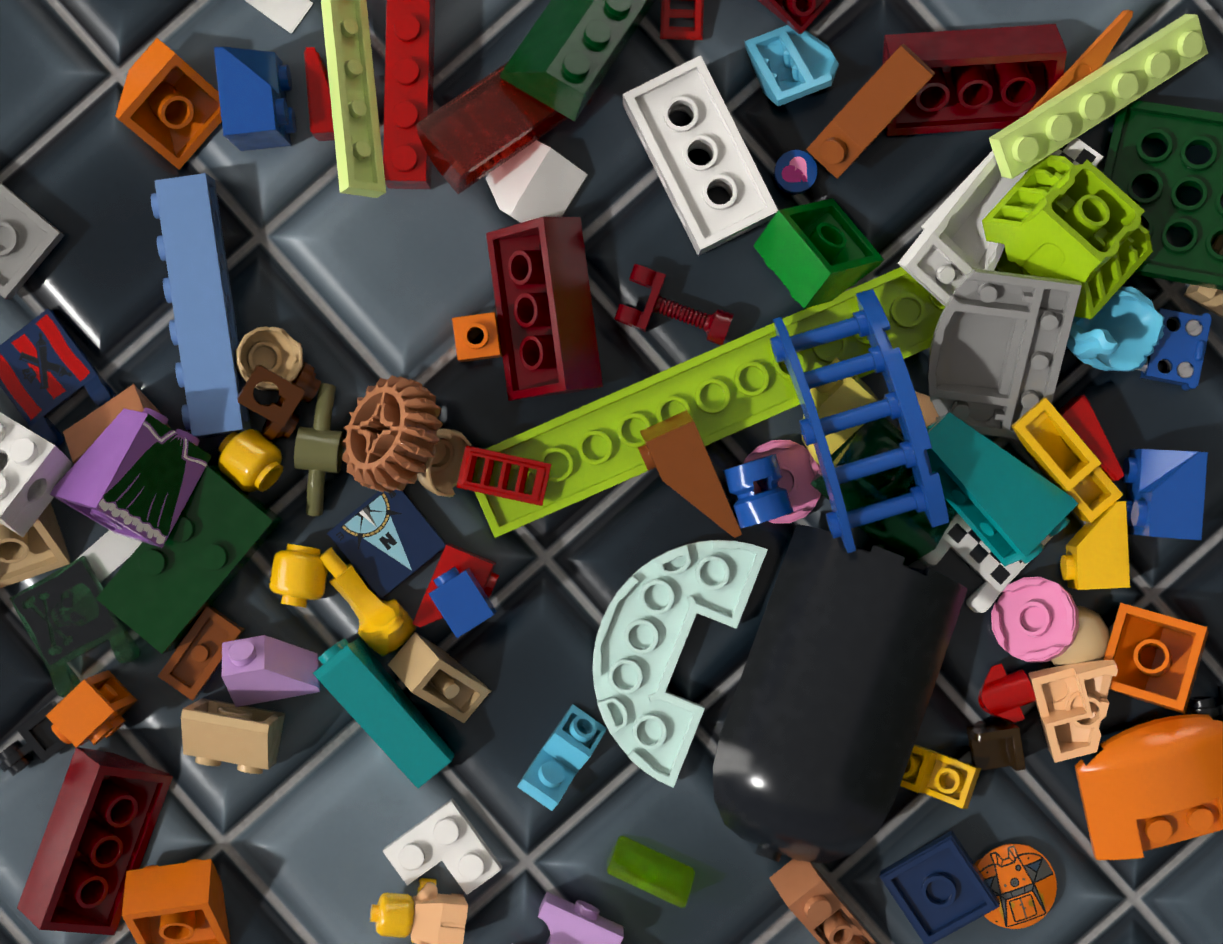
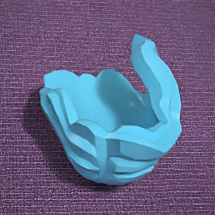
(1119, 334)

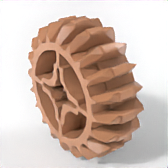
(391, 434)

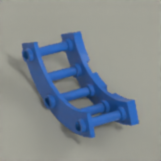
(898, 403)

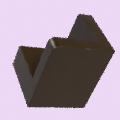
(996, 746)

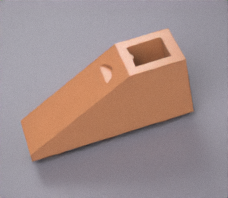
(818, 905)

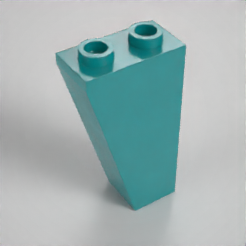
(996, 492)
(383, 710)

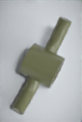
(319, 449)

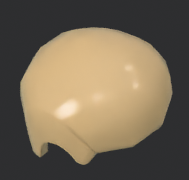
(272, 349)
(444, 467)
(1089, 642)

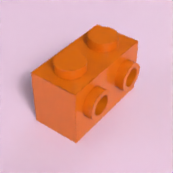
(91, 710)

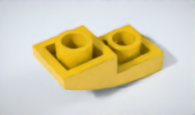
(940, 776)

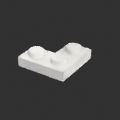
(446, 838)

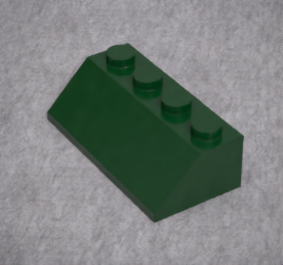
(573, 50)

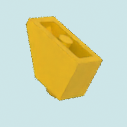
(1099, 552)

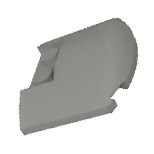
(1000, 347)

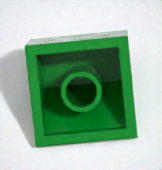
(816, 251)

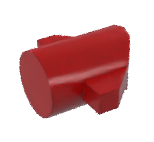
(1005, 694)

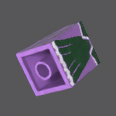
(135, 476)

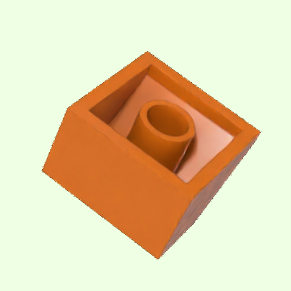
(1155, 656)
(176, 904)

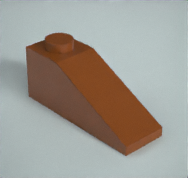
(870, 111)
(685, 466)

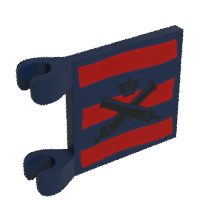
(44, 370)

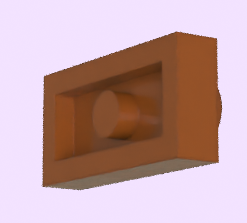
(200, 653)

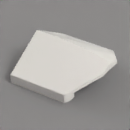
(535, 183)

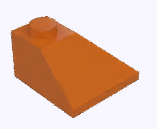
(168, 104)

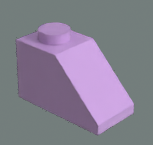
(267, 670)

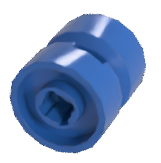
(761, 506)

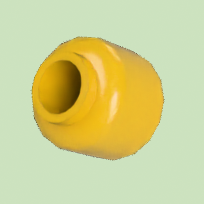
(250, 460)
(298, 575)

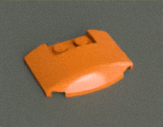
(1154, 786)

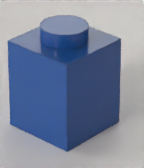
(461, 600)

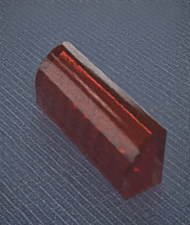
(483, 129)

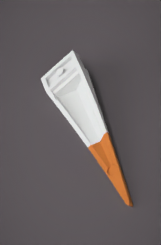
(954, 234)

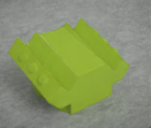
(1071, 227)

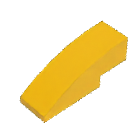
(1066, 460)

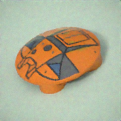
(1021, 882)

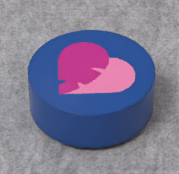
(795, 172)

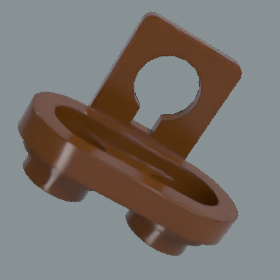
(280, 415)

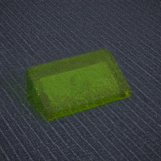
(651, 871)

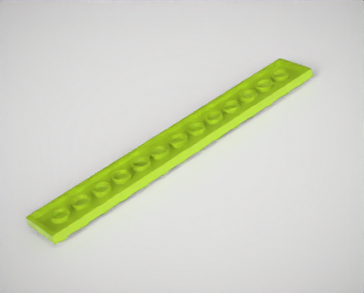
(719, 390)

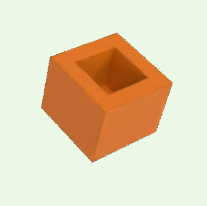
(490, 345)

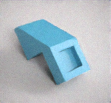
(562, 757)

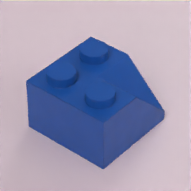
(254, 98)
(1165, 493)

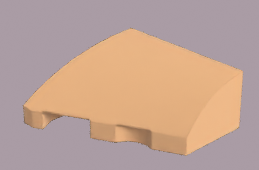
(1072, 705)

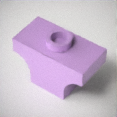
(577, 923)

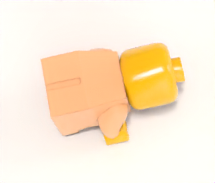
(426, 917)

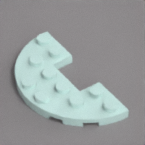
(644, 639)

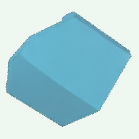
(791, 64)

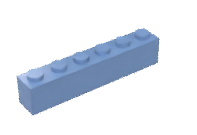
(201, 304)

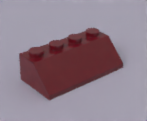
(980, 77)
(544, 308)
(91, 842)

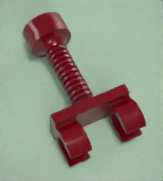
(715, 324)

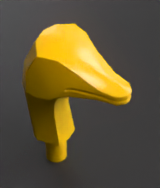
(381, 622)

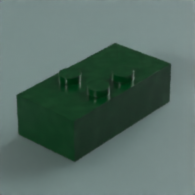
(169, 587)

